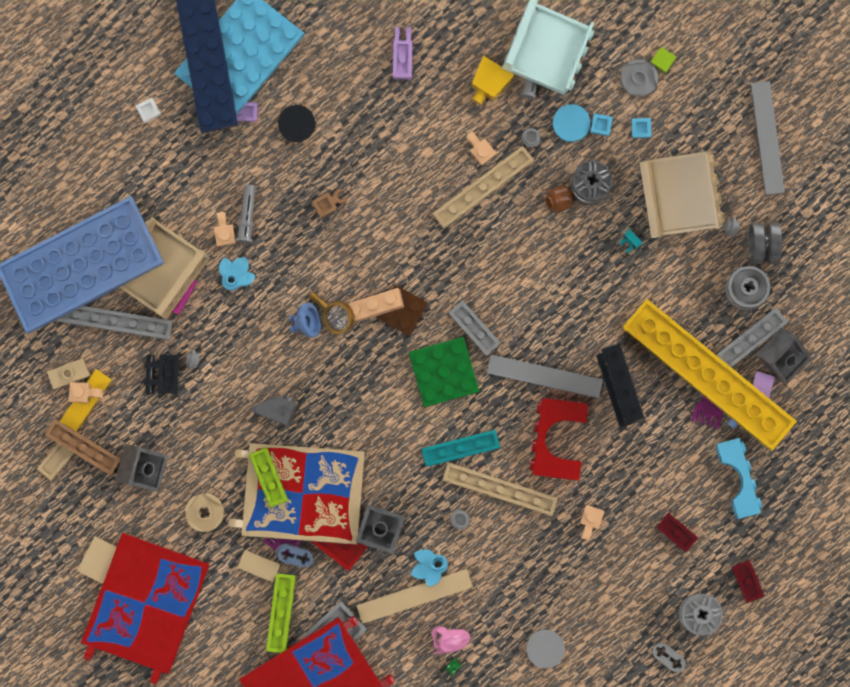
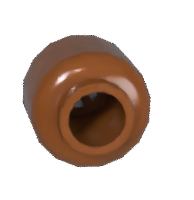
(559, 199)

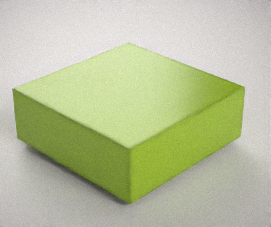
(663, 60)

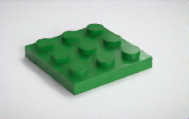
(443, 372)

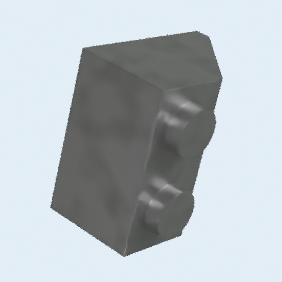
(784, 355)
(277, 409)
(141, 467)
(380, 529)

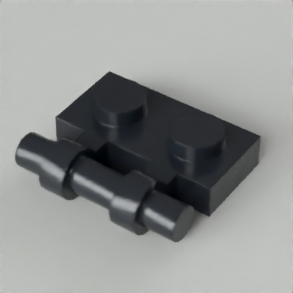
(167, 377)

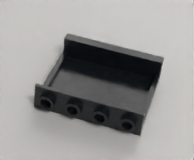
(620, 385)

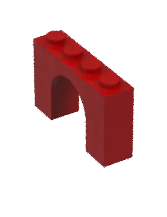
(544, 462)

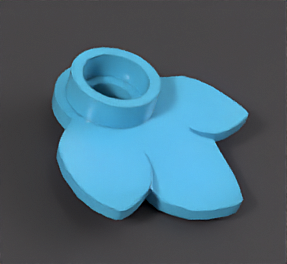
(237, 271)
(426, 567)

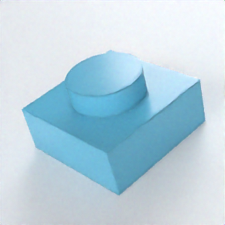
(601, 125)
(641, 128)

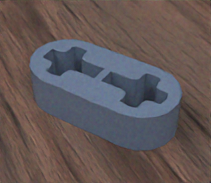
(294, 560)

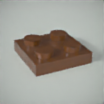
(407, 317)

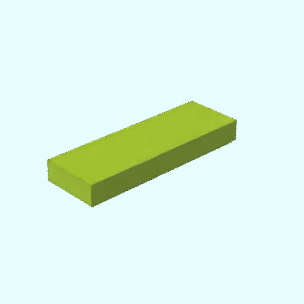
(268, 477)

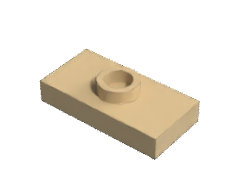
(68, 373)

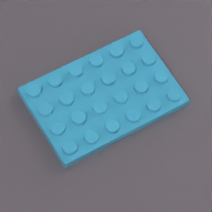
(254, 45)

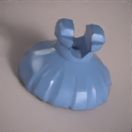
(306, 321)

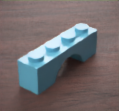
(745, 502)

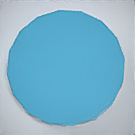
(571, 123)

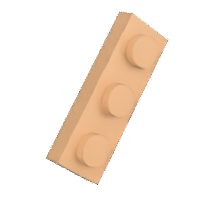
(377, 305)

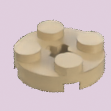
(194, 515)

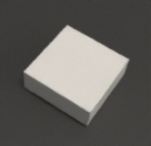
(148, 110)

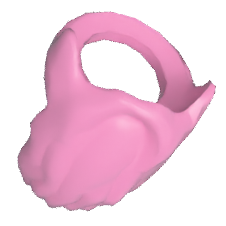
(450, 640)

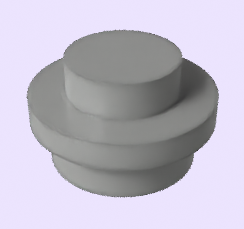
(531, 137)
(731, 226)
(192, 359)
(460, 519)

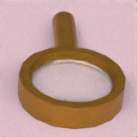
(336, 316)

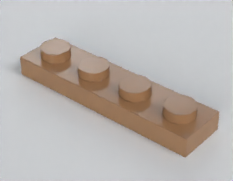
(82, 447)

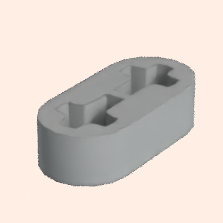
(671, 653)

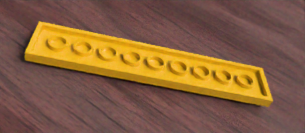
(709, 375)

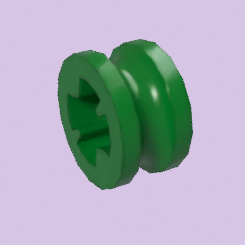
(453, 666)

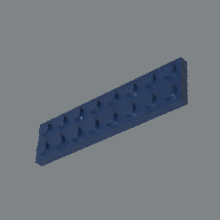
(207, 65)

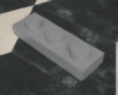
(474, 328)

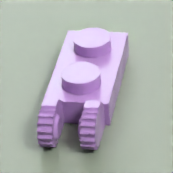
(402, 56)

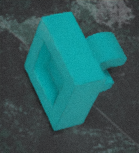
(632, 240)

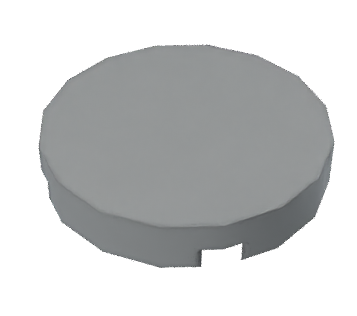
(635, 82)
(545, 648)

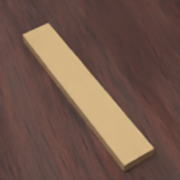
(483, 187)
(500, 489)
(413, 596)

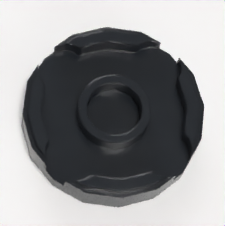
(296, 123)

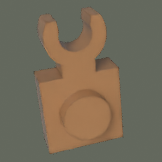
(326, 204)

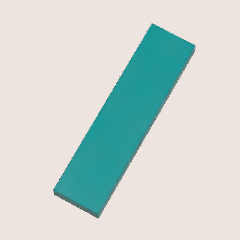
(460, 448)

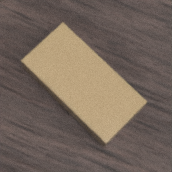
(55, 462)
(259, 566)

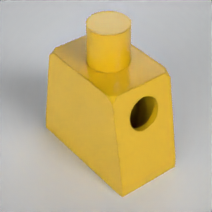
(490, 80)

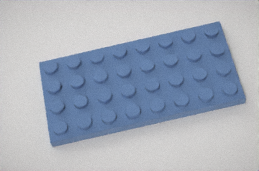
(80, 265)

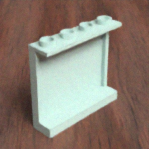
(548, 48)

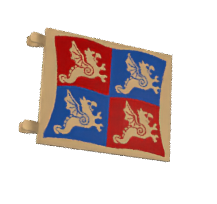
(320, 491)

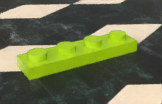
(281, 613)

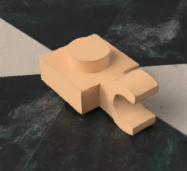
(482, 150)
(224, 233)
(82, 393)
(591, 519)

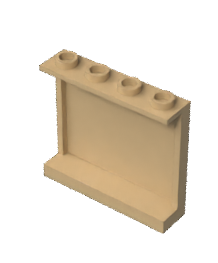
(682, 193)
(168, 283)

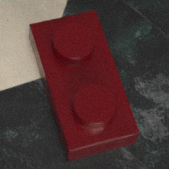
(677, 532)
(747, 581)

